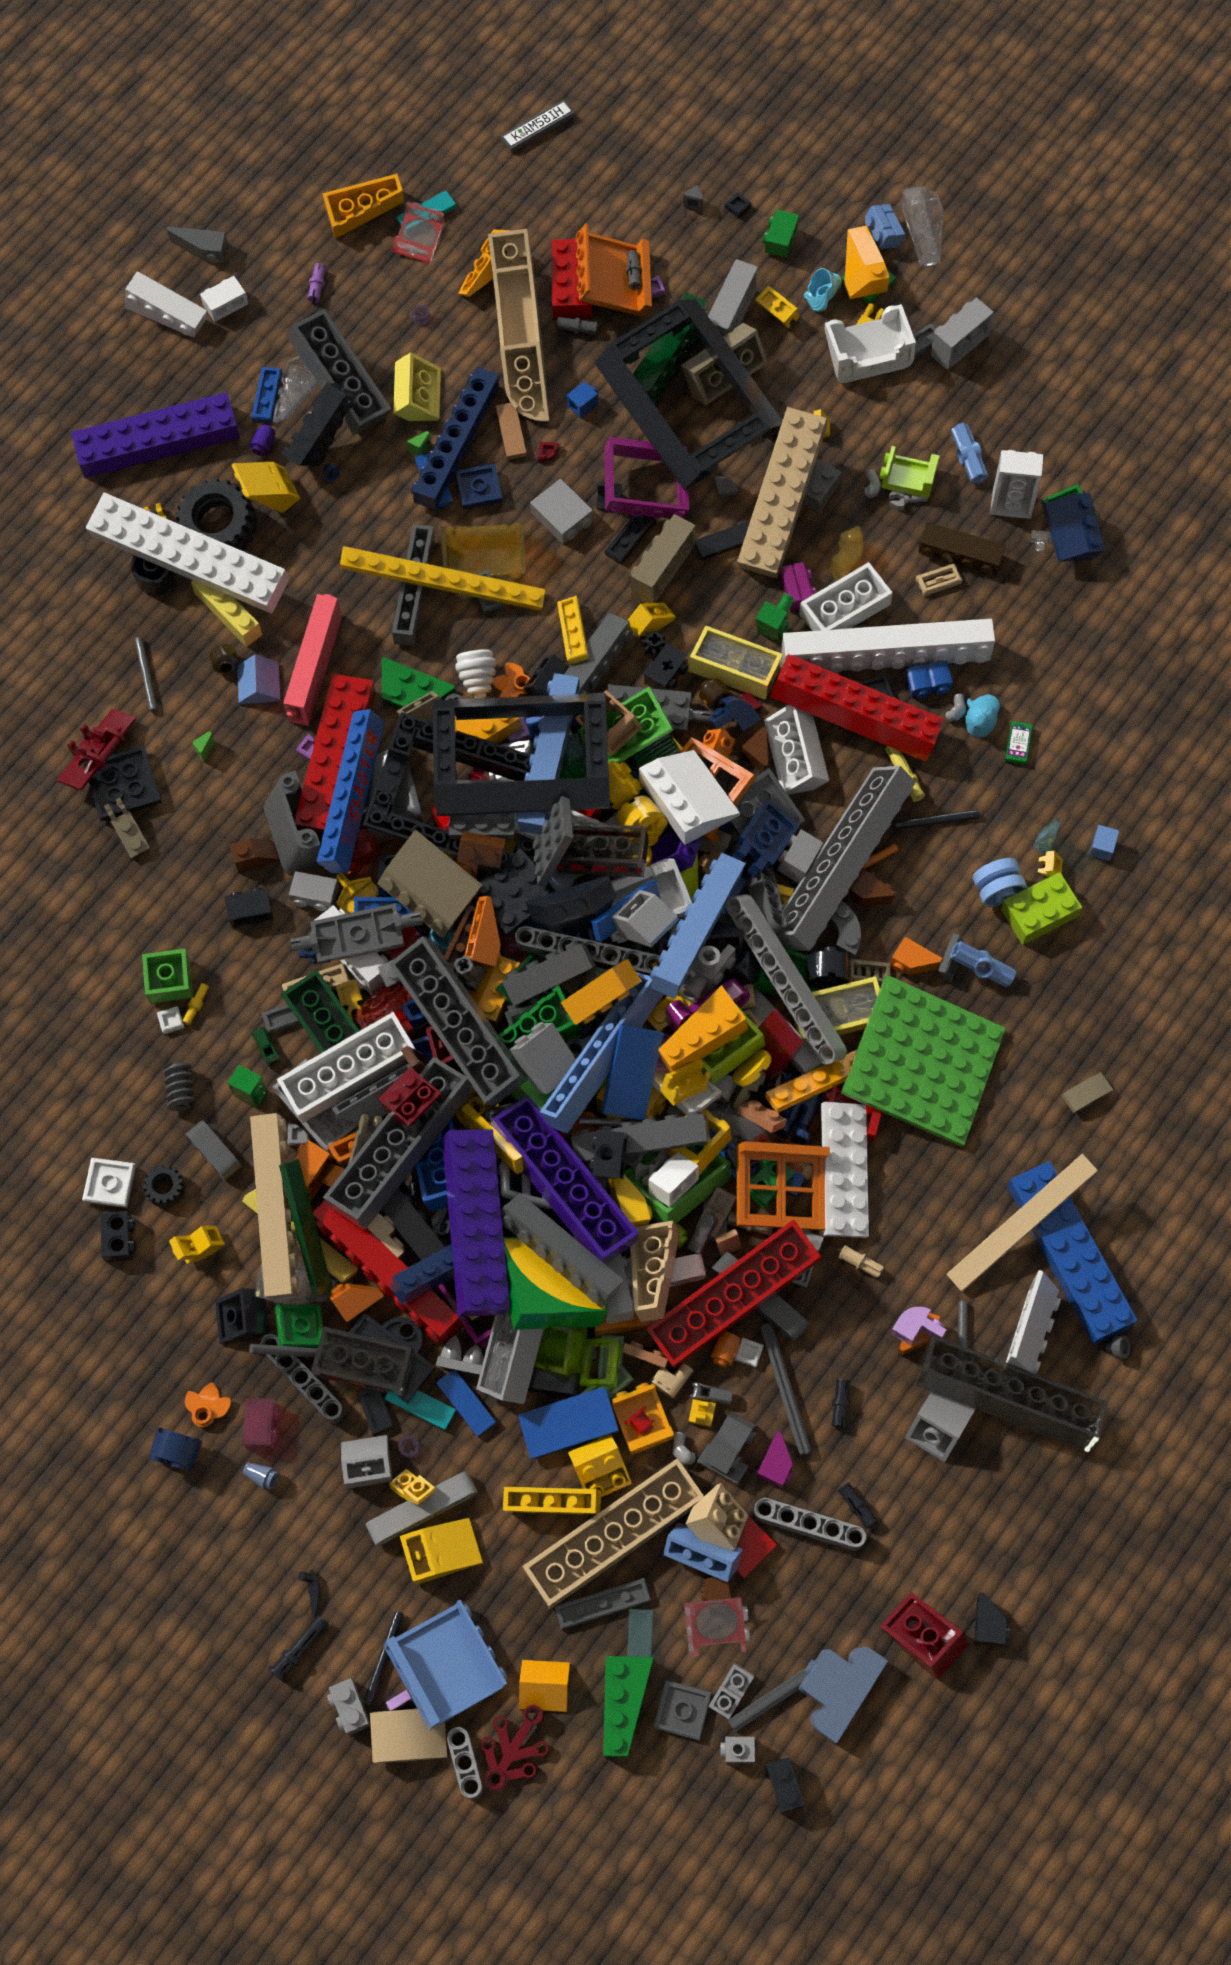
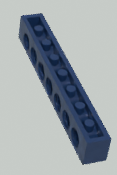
(449, 450)

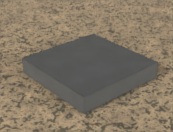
(682, 1710)

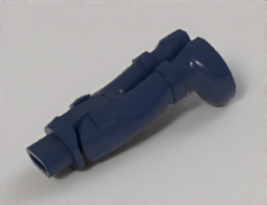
(800, 1134)

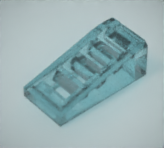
(1047, 836)

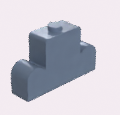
(839, 1687)

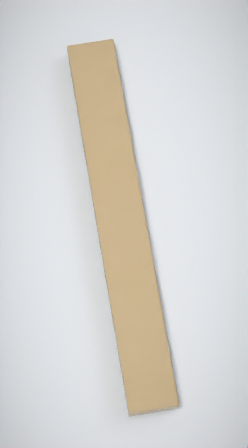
(1022, 1222)

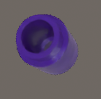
(263, 440)

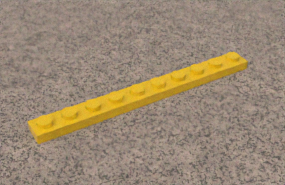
(442, 578)

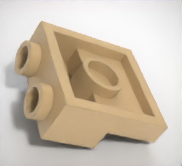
(384, 1230)

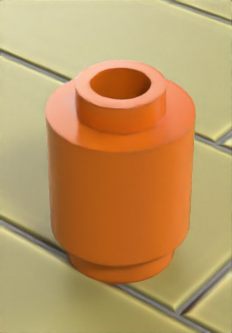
(725, 1349)

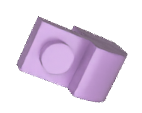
(916, 1320)

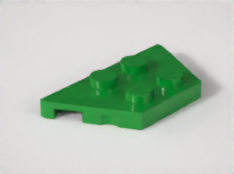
(405, 685)

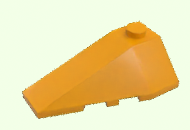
(864, 265)
(482, 273)

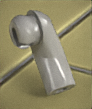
(874, 486)
(680, 1451)

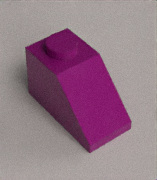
(776, 1464)

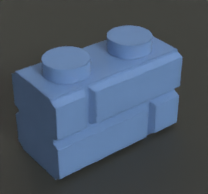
(884, 226)

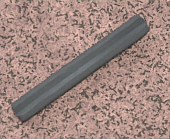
(767, 1701)

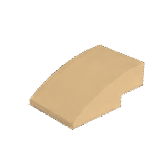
(405, 1737)

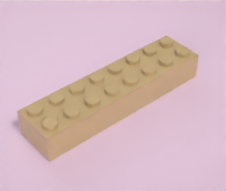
(782, 492)
(613, 1533)

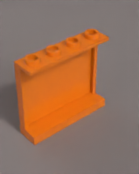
(604, 275)

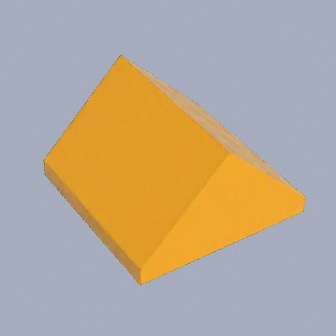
(544, 1685)

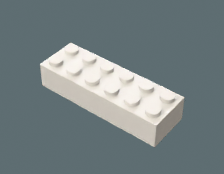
(346, 1067)

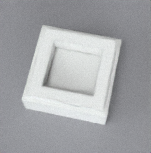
(170, 1020)
(749, 1352)

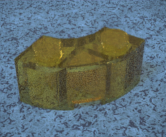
(849, 555)

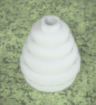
(476, 671)

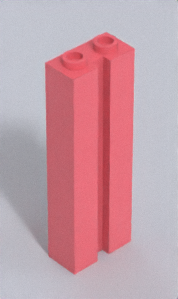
(313, 659)

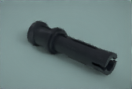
(291, 1657)

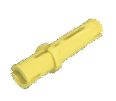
(899, 760)

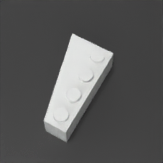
(163, 305)

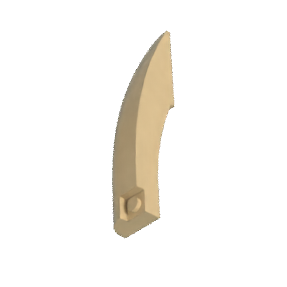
(519, 323)

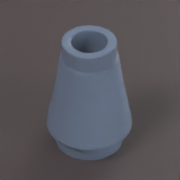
(262, 1475)

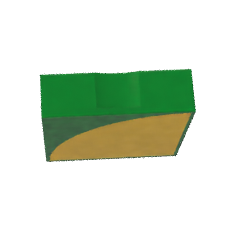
(542, 1296)

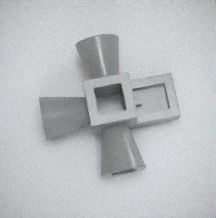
(707, 971)

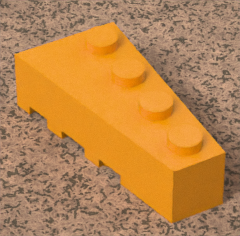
(704, 1031)

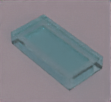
(640, 1633)

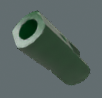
(264, 1045)

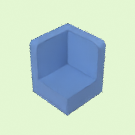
(1104, 843)

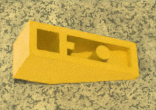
(630, 1201)

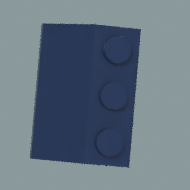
(1074, 527)

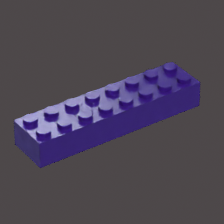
(155, 435)
(565, 1182)
(475, 1223)

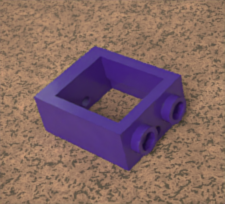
(669, 843)

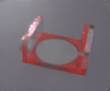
(419, 232)
(716, 1623)

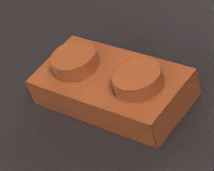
(762, 1116)
(636, 1350)

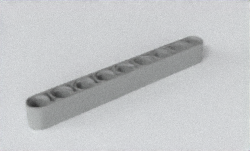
(795, 984)

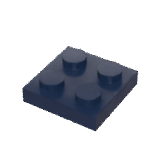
(479, 486)

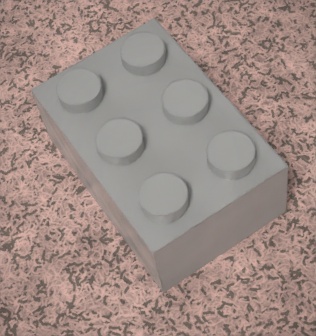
(961, 333)

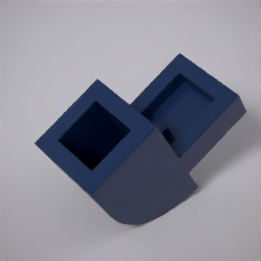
(736, 709)

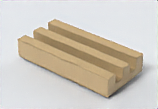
(939, 583)

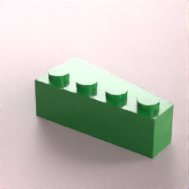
(546, 1011)
(624, 1693)

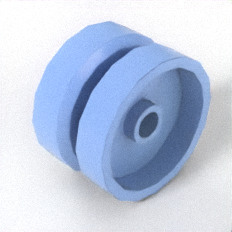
(999, 881)

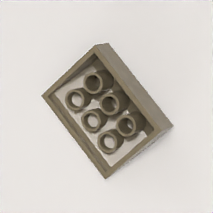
(430, 883)

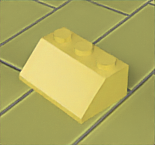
(417, 389)

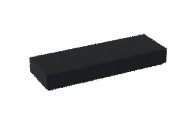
(629, 538)
(722, 541)

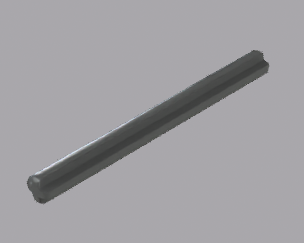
(785, 1389)

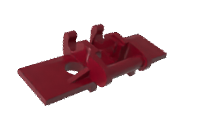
(95, 748)

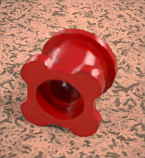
(641, 1422)

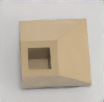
(718, 1518)

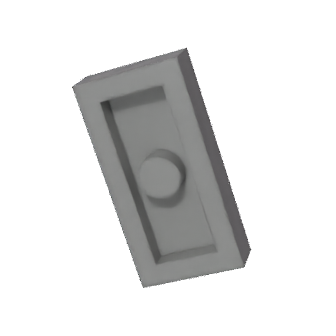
(451, 1357)

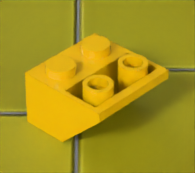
(600, 1466)

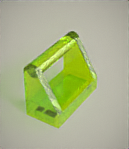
(612, 1364)

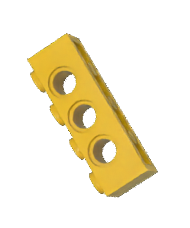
(552, 1500)

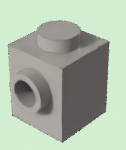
(738, 1750)

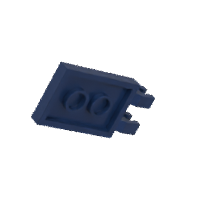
(765, 836)

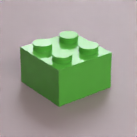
(167, 976)

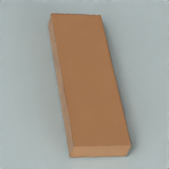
(511, 431)

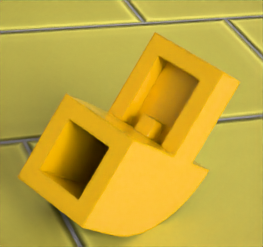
(198, 1245)

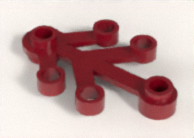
(511, 1751)

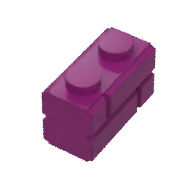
(797, 583)

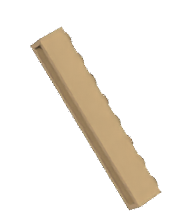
(273, 1207)

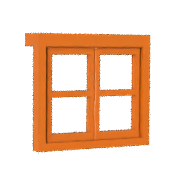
(720, 762)
(781, 1154)

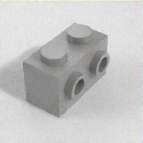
(799, 856)
(313, 891)
(349, 1707)

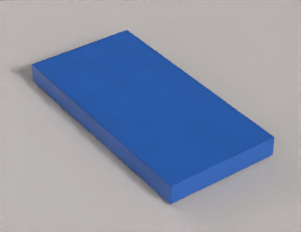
(632, 1072)
(568, 1423)

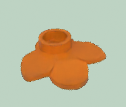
(511, 680)
(206, 1402)

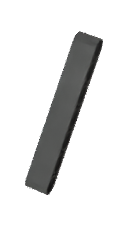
(602, 949)

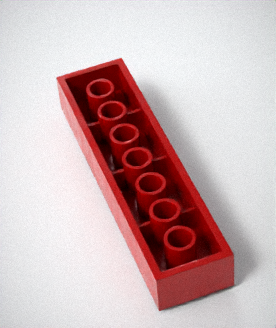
(343, 698)
(857, 707)
(381, 1265)
(734, 1293)

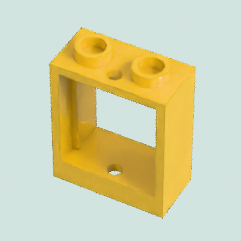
(712, 1149)

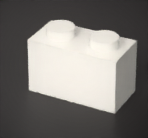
(224, 298)
(673, 1179)

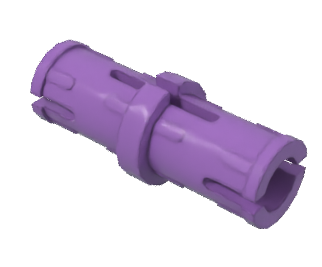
(316, 283)

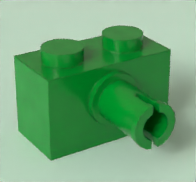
(773, 620)

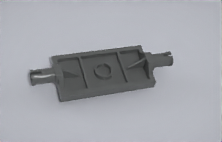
(675, 704)
(356, 933)

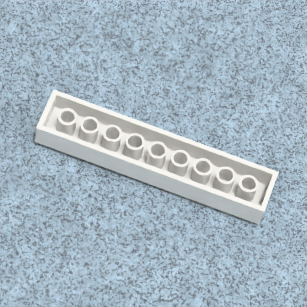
(188, 552)
(893, 645)

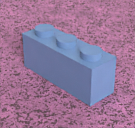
(706, 1557)

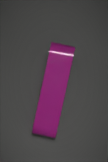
(678, 1013)

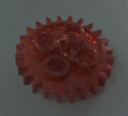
(382, 1004)

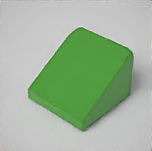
(419, 444)
(204, 745)

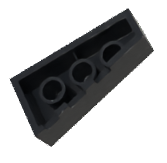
(320, 426)

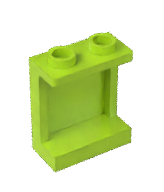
(908, 474)

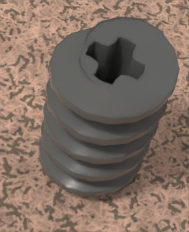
(177, 1086)

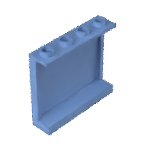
(446, 1665)

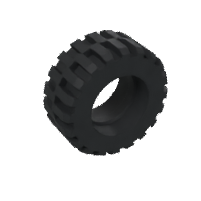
(216, 494)

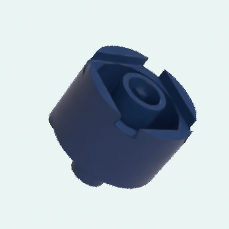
(176, 1448)

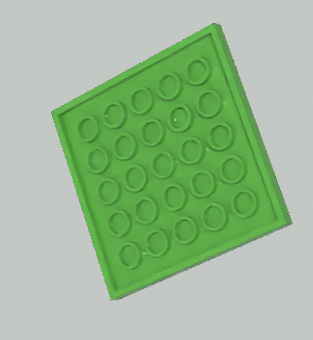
(923, 1061)

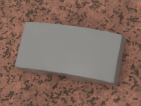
(731, 1691)

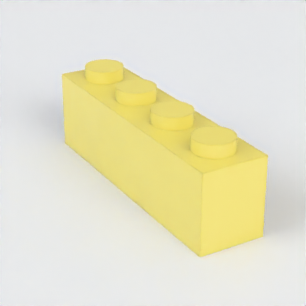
(229, 612)

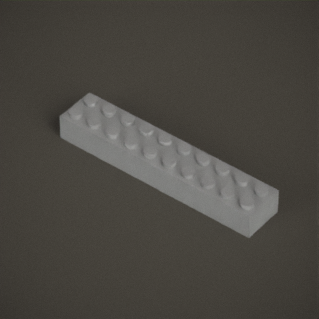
(844, 856)

